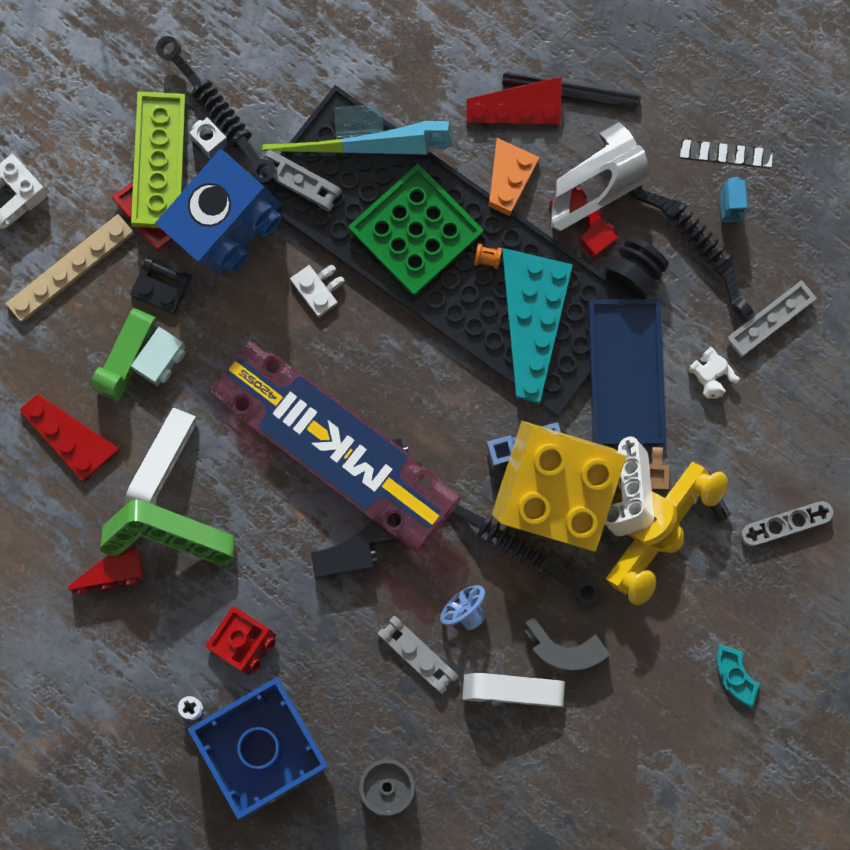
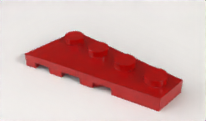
(521, 104)
(72, 440)

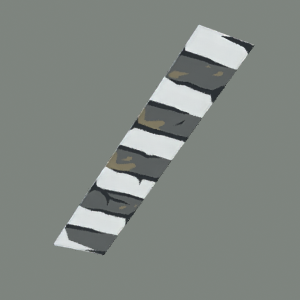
(726, 153)

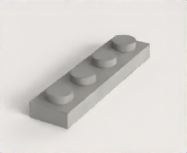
(771, 318)

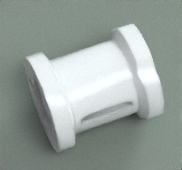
(182, 707)

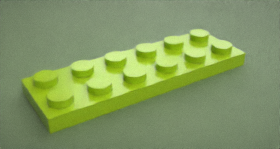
(157, 155)

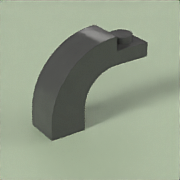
(562, 658)

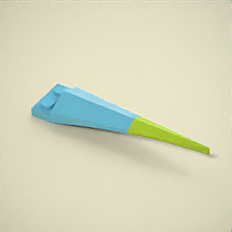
(404, 140)

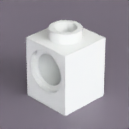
(211, 146)

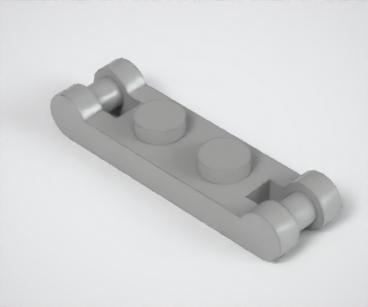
(301, 181)
(417, 655)

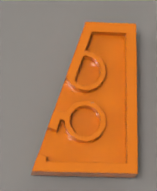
(510, 175)

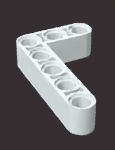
(161, 457)

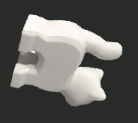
(707, 374)

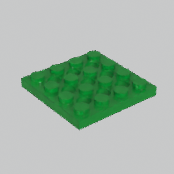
(399, 197)

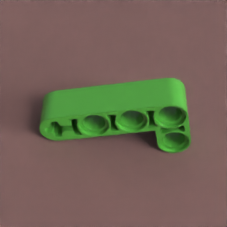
(115, 374)

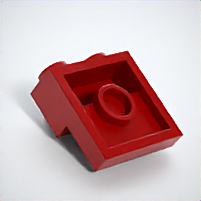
(241, 641)

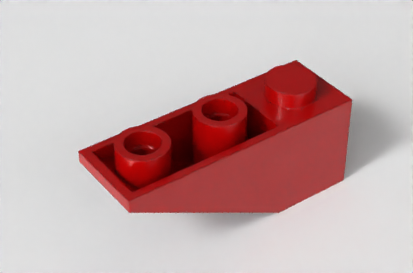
(111, 570)

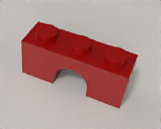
(600, 235)

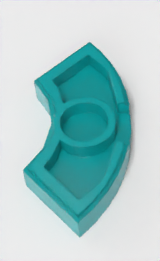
(734, 676)

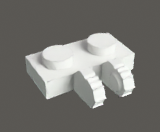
(314, 290)

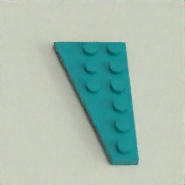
(534, 307)

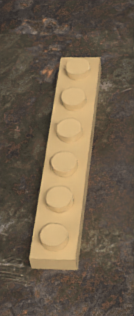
(69, 268)

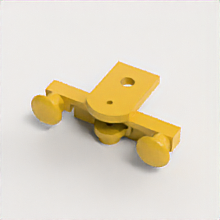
(665, 531)

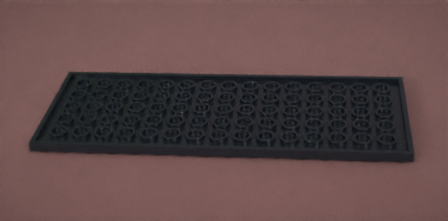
(465, 298)

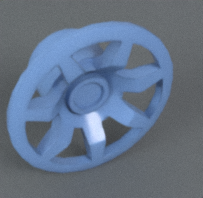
(466, 612)

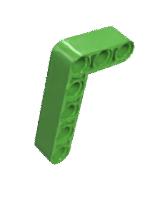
(168, 528)

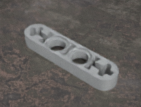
(785, 520)

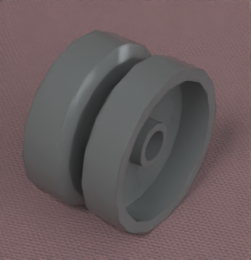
(387, 802)

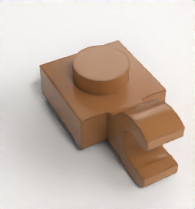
(658, 473)

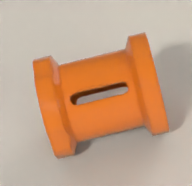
(488, 256)

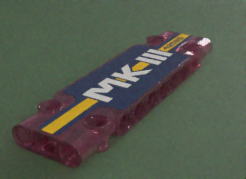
(335, 445)

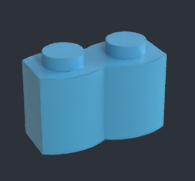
(733, 200)

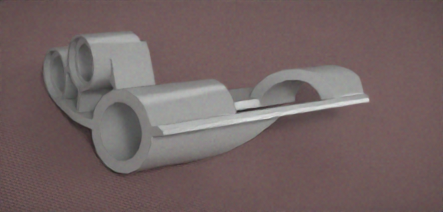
(620, 166)

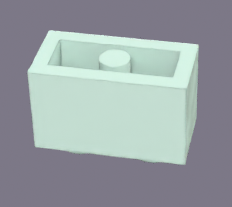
(159, 357)

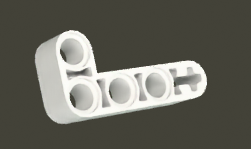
(637, 508)
(513, 689)

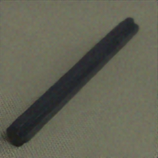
(578, 90)

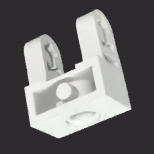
(27, 189)

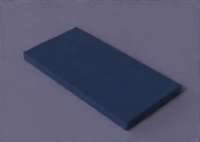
(626, 371)

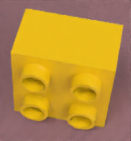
(558, 486)

